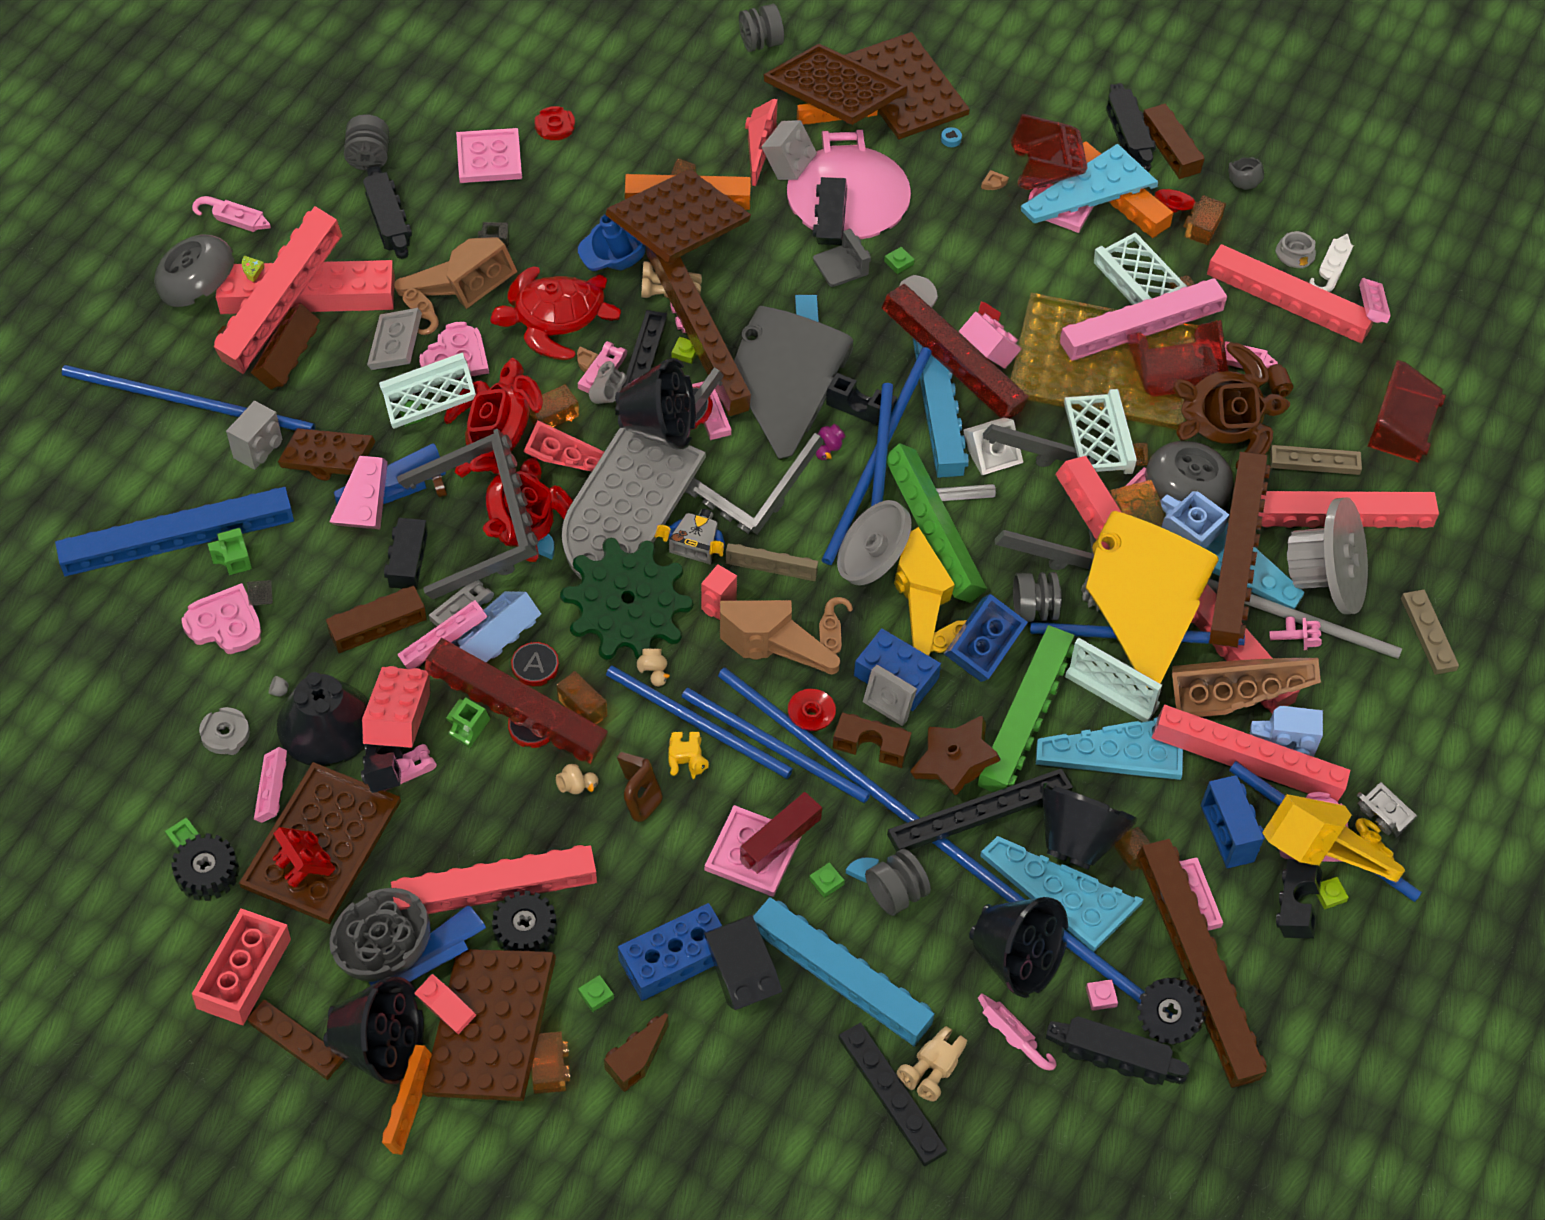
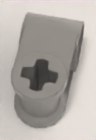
(606, 384)

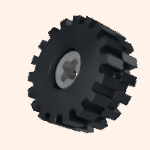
(215, 877)
(529, 908)
(1185, 1000)

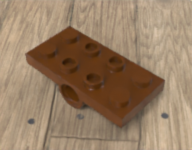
(325, 452)

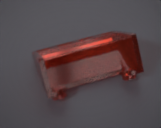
(1052, 150)
(1190, 361)

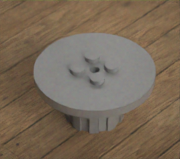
(1332, 556)

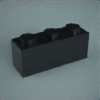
(830, 211)
(406, 553)

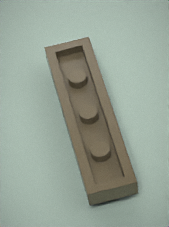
(1315, 459)
(771, 562)
(1429, 632)

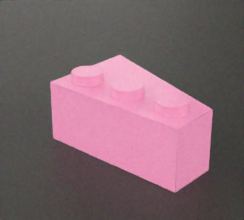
(363, 495)

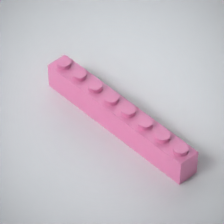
(1145, 317)

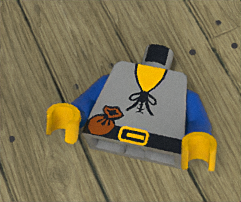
(694, 537)

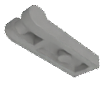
(461, 600)

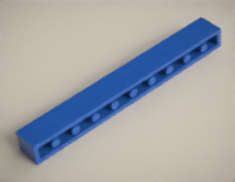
(173, 531)

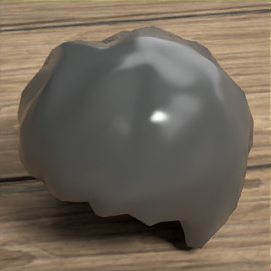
(1246, 173)

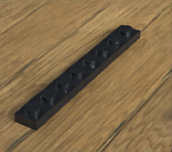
(975, 812)

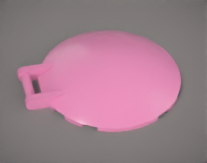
(875, 190)

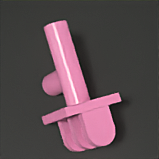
(1309, 634)

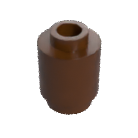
(1279, 380)

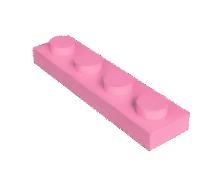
(1374, 301)
(449, 630)

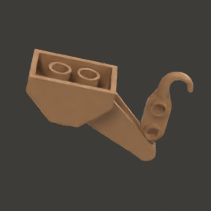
(469, 274)
(766, 628)

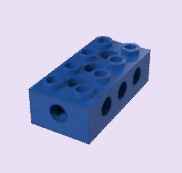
(658, 946)

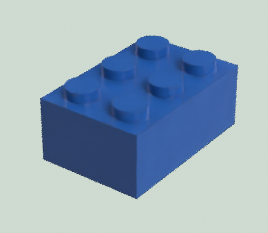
(985, 638)
(901, 661)
(1232, 821)

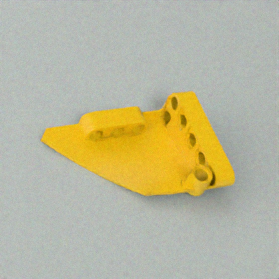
(1147, 588)

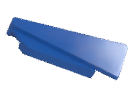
(393, 489)
(446, 943)

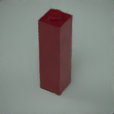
(780, 833)

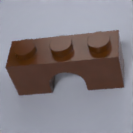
(854, 731)

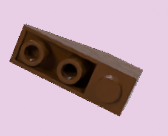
(632, 1060)

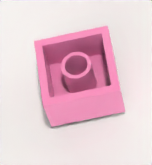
(991, 339)

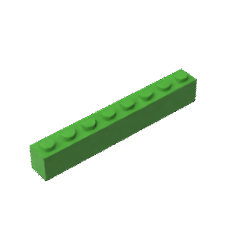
(935, 521)
(1027, 709)

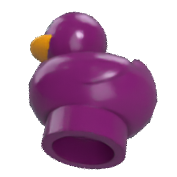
(832, 438)

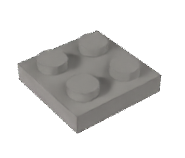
(889, 695)

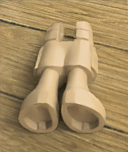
(651, 282)
(935, 1055)

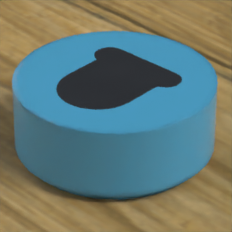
(951, 137)

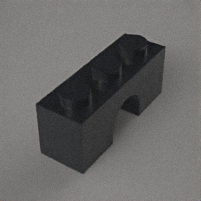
(845, 396)
(381, 767)
(1296, 918)

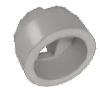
(278, 686)

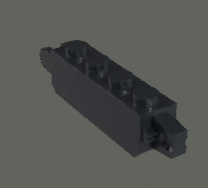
(1130, 125)
(386, 212)
(1118, 1050)

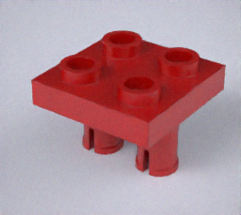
(303, 852)

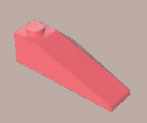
(760, 127)
(561, 449)

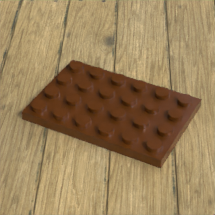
(835, 83)
(929, 94)
(678, 215)
(348, 827)
(498, 1046)

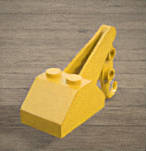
(926, 588)
(1317, 828)

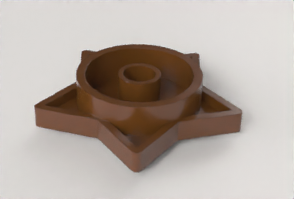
(956, 755)

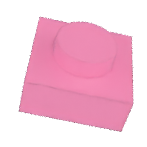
(1101, 995)

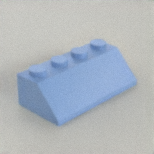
(505, 620)

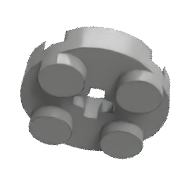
(227, 743)

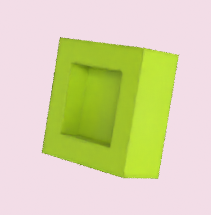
(684, 350)
(1332, 893)

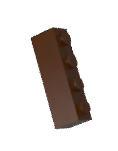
(1173, 141)
(285, 347)
(376, 619)

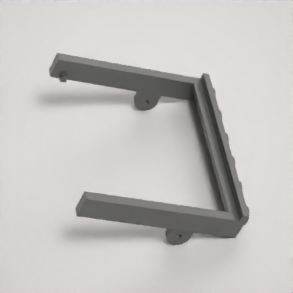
(1048, 452)
(516, 500)
(775, 500)

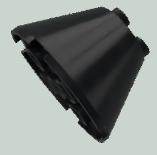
(659, 405)
(322, 721)
(1081, 826)
(1022, 942)
(377, 1029)

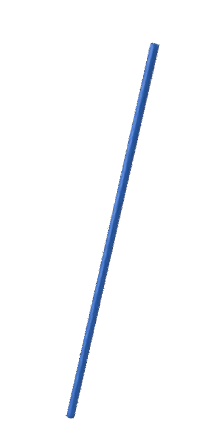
(908, 816)

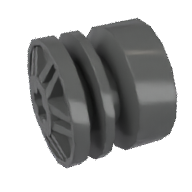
(761, 27)
(366, 142)
(1040, 596)
(897, 882)

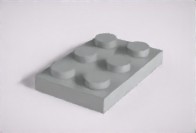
(394, 339)

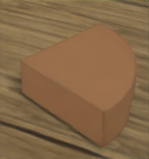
(994, 181)
(585, 358)

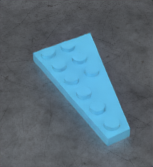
(1105, 180)
(1268, 579)
(1114, 749)
(1091, 907)

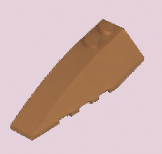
(1236, 684)

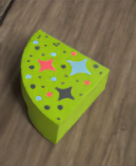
(252, 268)

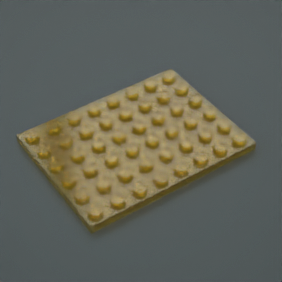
(1049, 374)

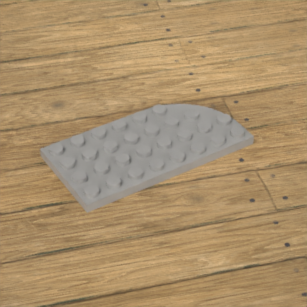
(627, 495)

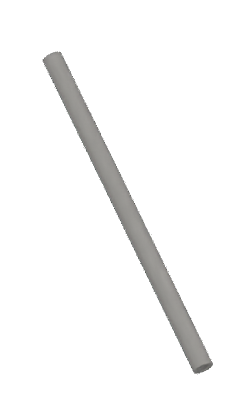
(1326, 627)

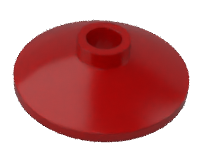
(1175, 199)
(811, 701)

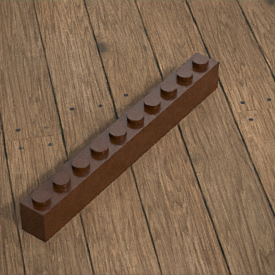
(702, 332)
(1238, 550)
(1201, 962)

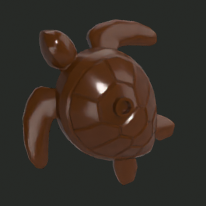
(1230, 404)

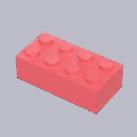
(396, 707)
(241, 967)

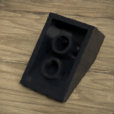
(742, 963)

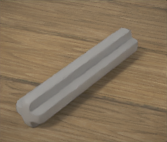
(967, 492)

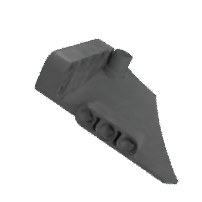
(789, 372)

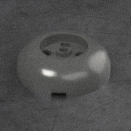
(193, 269)
(1190, 467)
(378, 923)

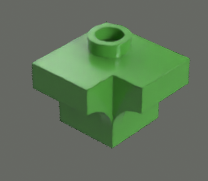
(230, 551)
(467, 721)

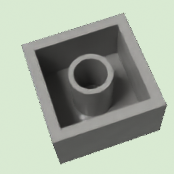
(789, 150)
(254, 435)

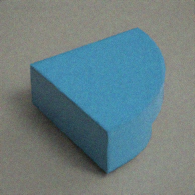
(546, 547)
(858, 868)

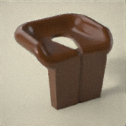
(639, 774)

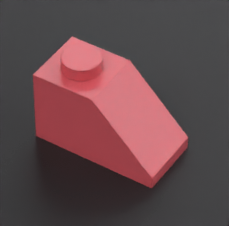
(445, 1004)

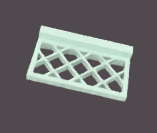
(1122, 279)
(424, 380)
(1117, 424)
(1115, 690)

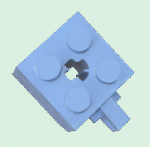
(1197, 524)
(1292, 728)

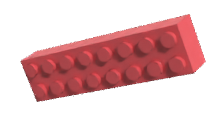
(332, 288)
(278, 289)

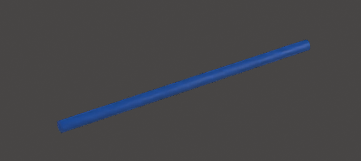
(173, 396)
(868, 472)

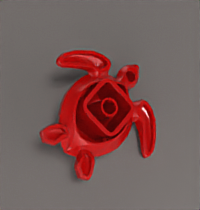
(553, 308)
(500, 407)
(539, 499)

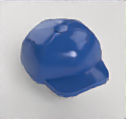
(610, 247)

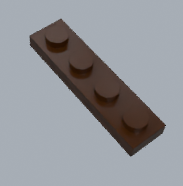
(295, 1039)

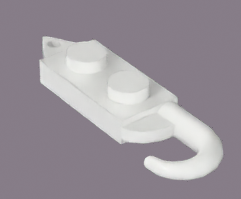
(1334, 262)

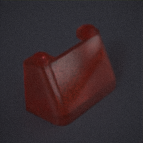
(1406, 413)

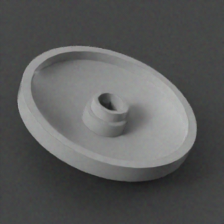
(874, 542)

